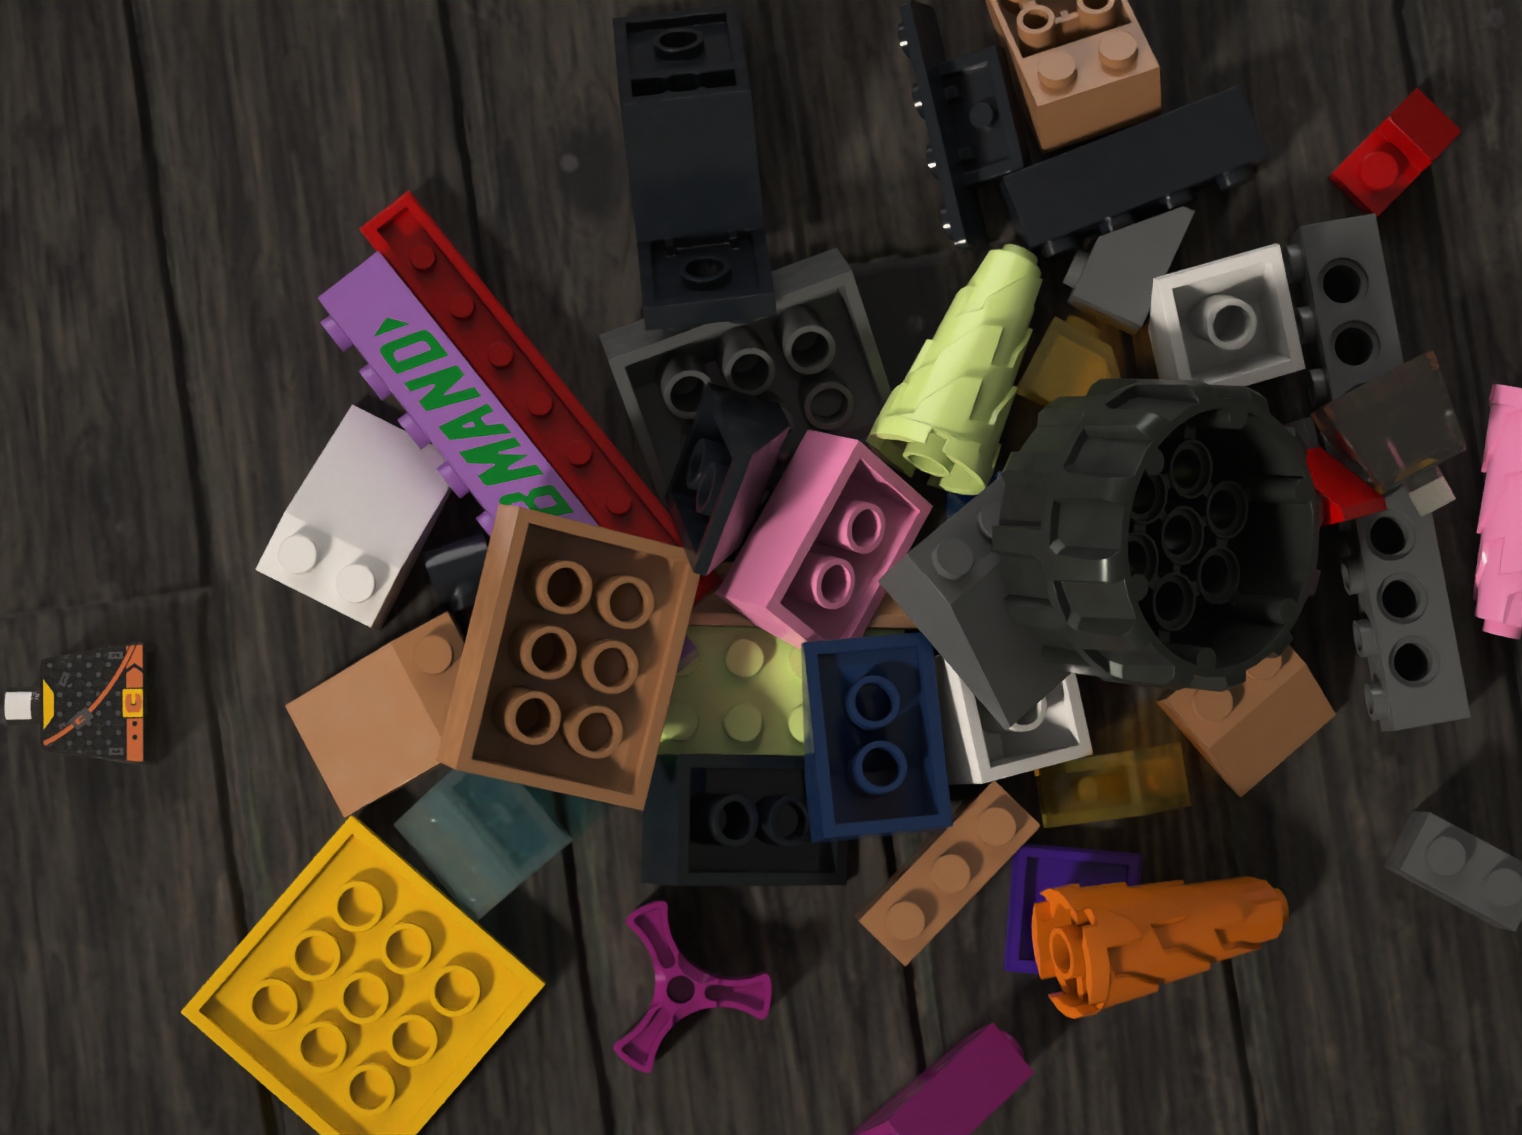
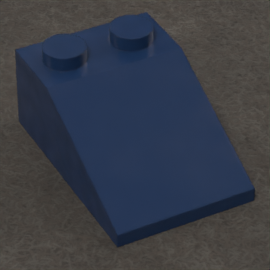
(873, 738)

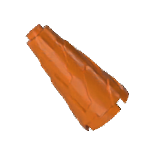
(1129, 940)

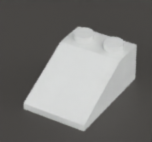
(359, 519)

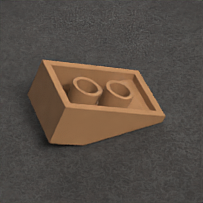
(382, 715)

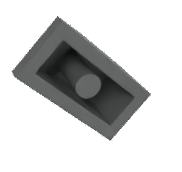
(1119, 270)

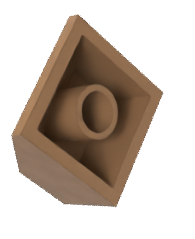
(1255, 723)

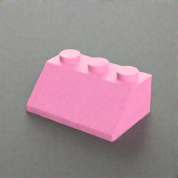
(824, 543)

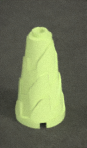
(962, 381)

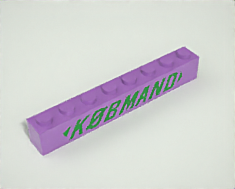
(445, 400)

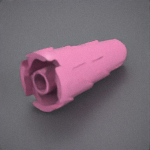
(1500, 519)

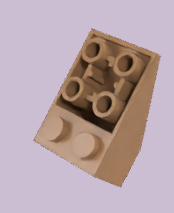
(1077, 67)

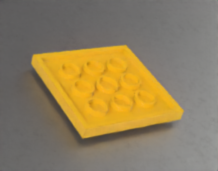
(363, 992)

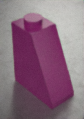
(956, 1089)

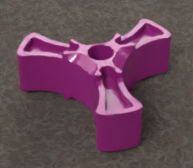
(681, 988)

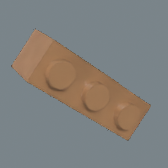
(947, 871)

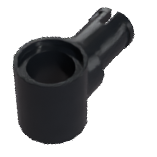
(457, 571)

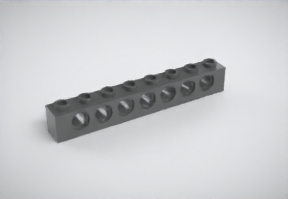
(1438, 692)

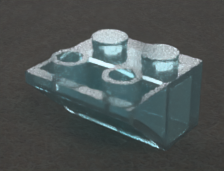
(482, 837)

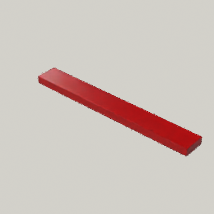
(520, 376)

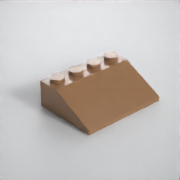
(569, 658)

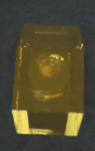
(1067, 362)
(1113, 786)

